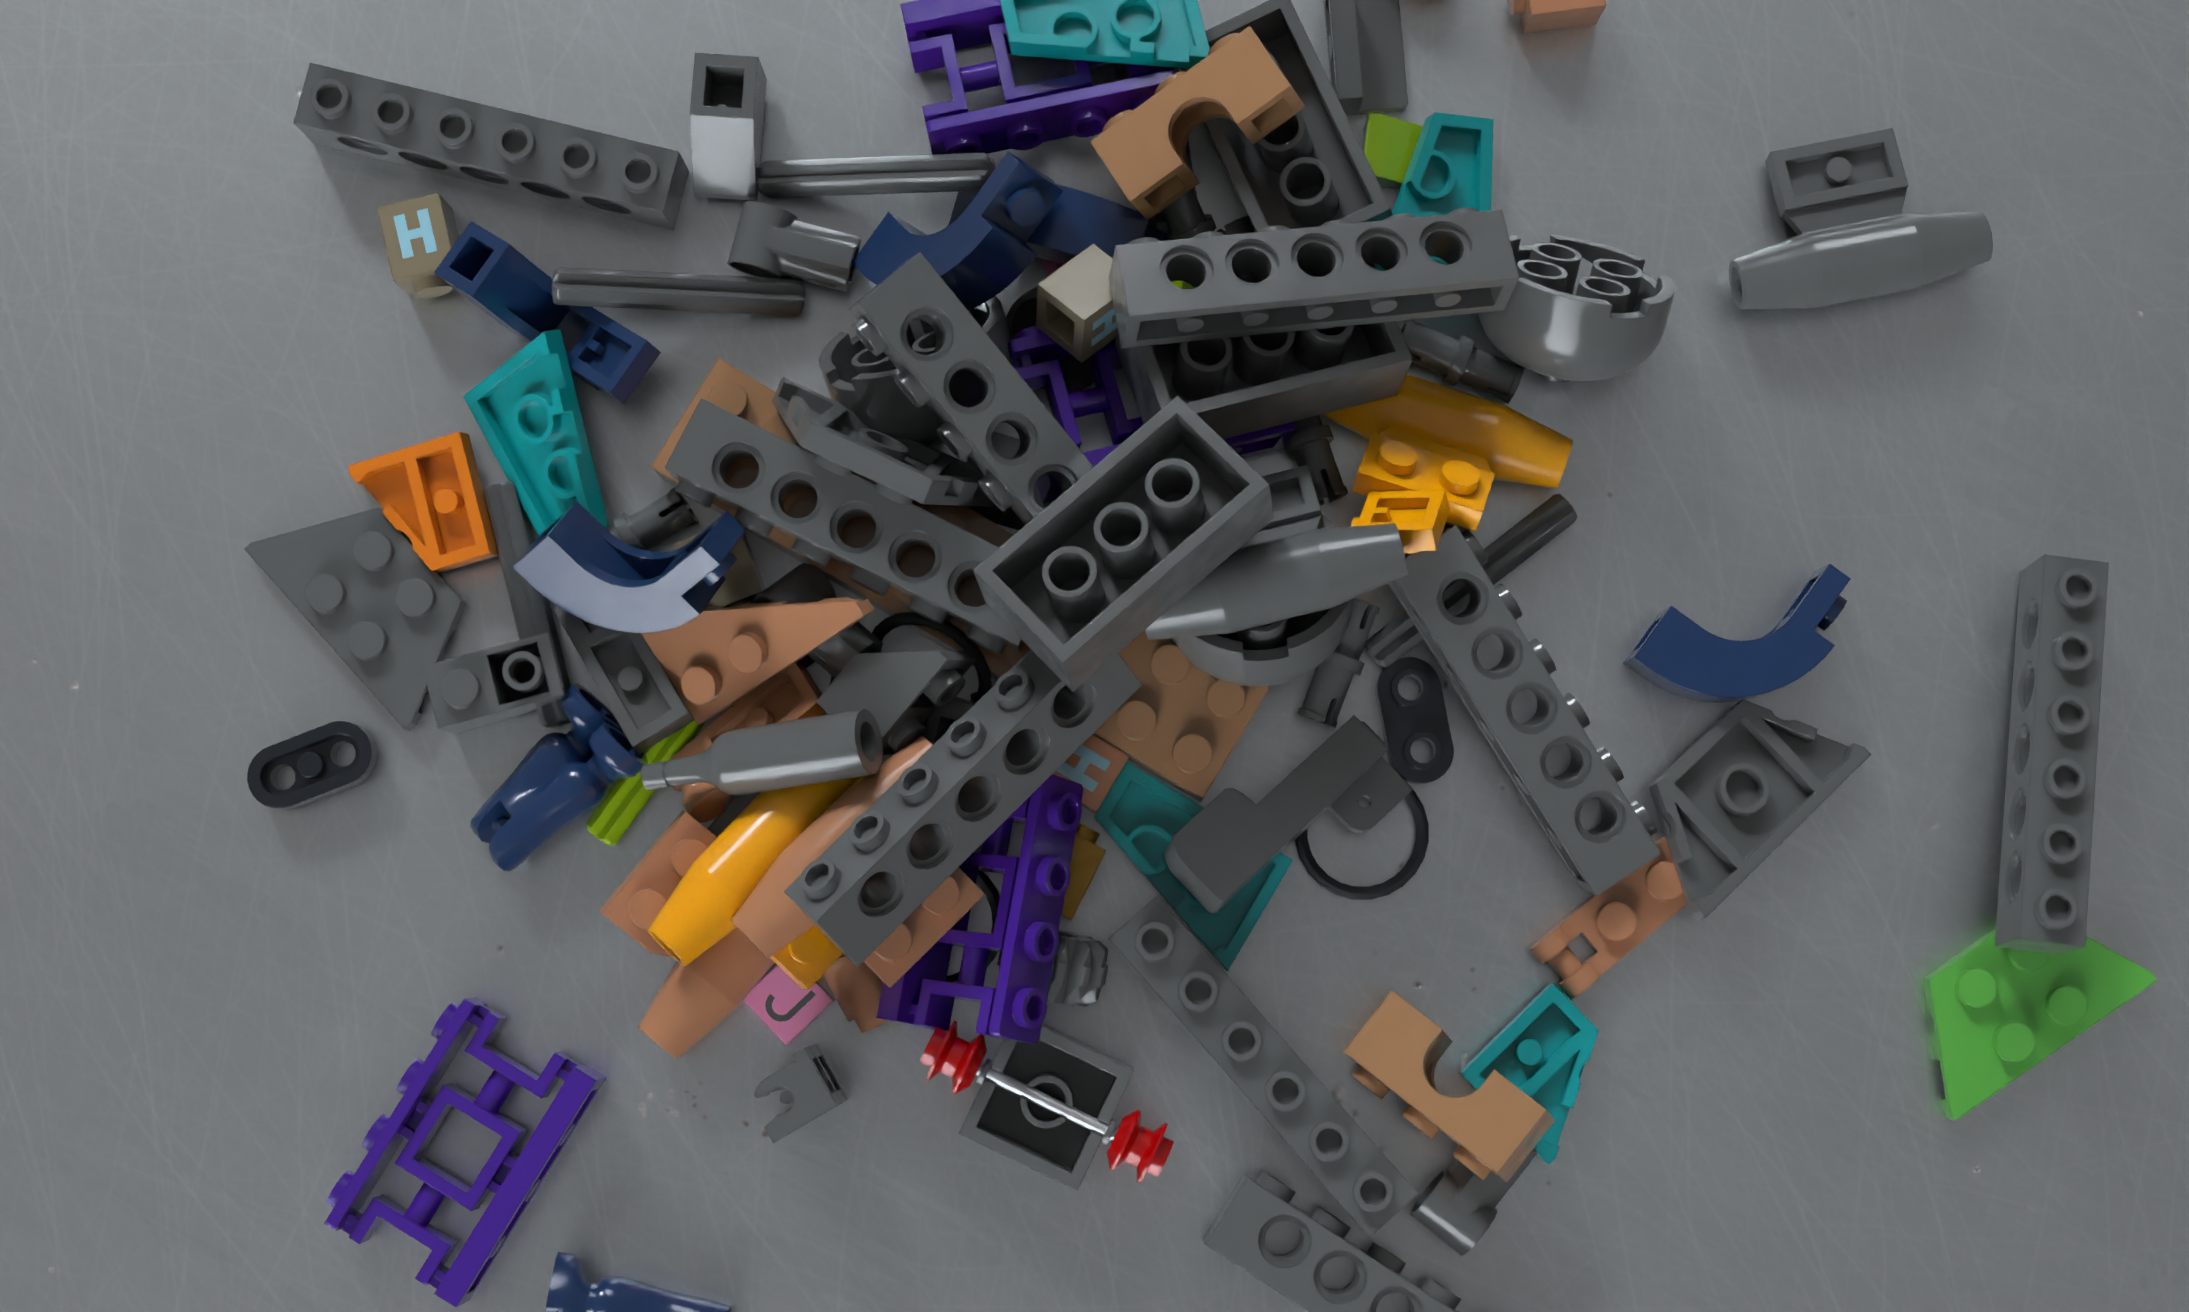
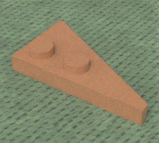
(742, 647)

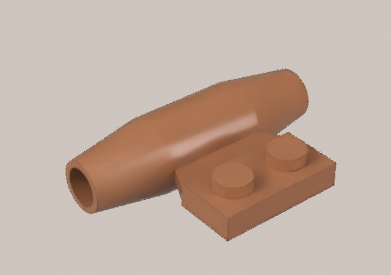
(773, 919)
(711, 985)

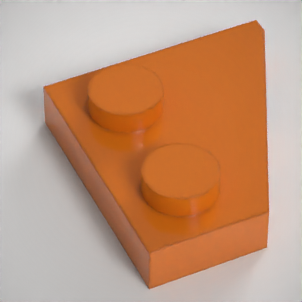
(434, 499)

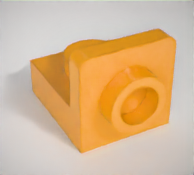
(1417, 514)

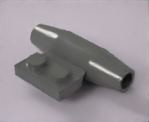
(1850, 230)
(1287, 568)

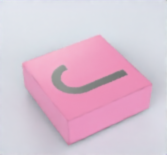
(786, 1005)

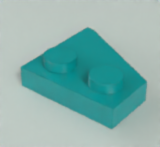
(1542, 1056)

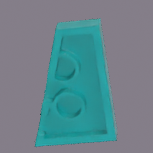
(1108, 31)
(1448, 168)
(539, 432)
(1142, 820)

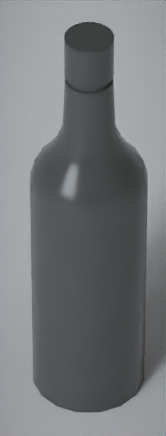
(779, 755)

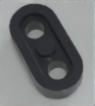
(1415, 719)
(314, 763)

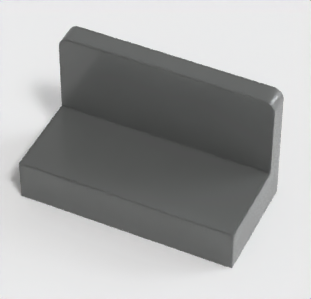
(1366, 55)

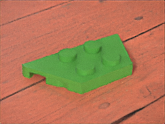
(2014, 1007)

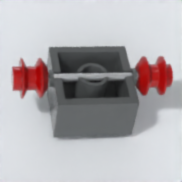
(1048, 1103)

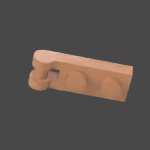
(781, 699)
(1613, 922)

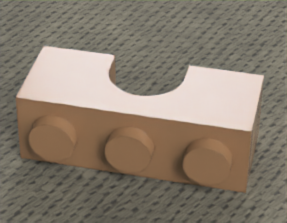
(1149, 143)
(1491, 1126)

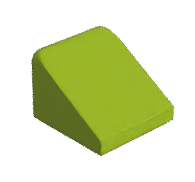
(1389, 147)

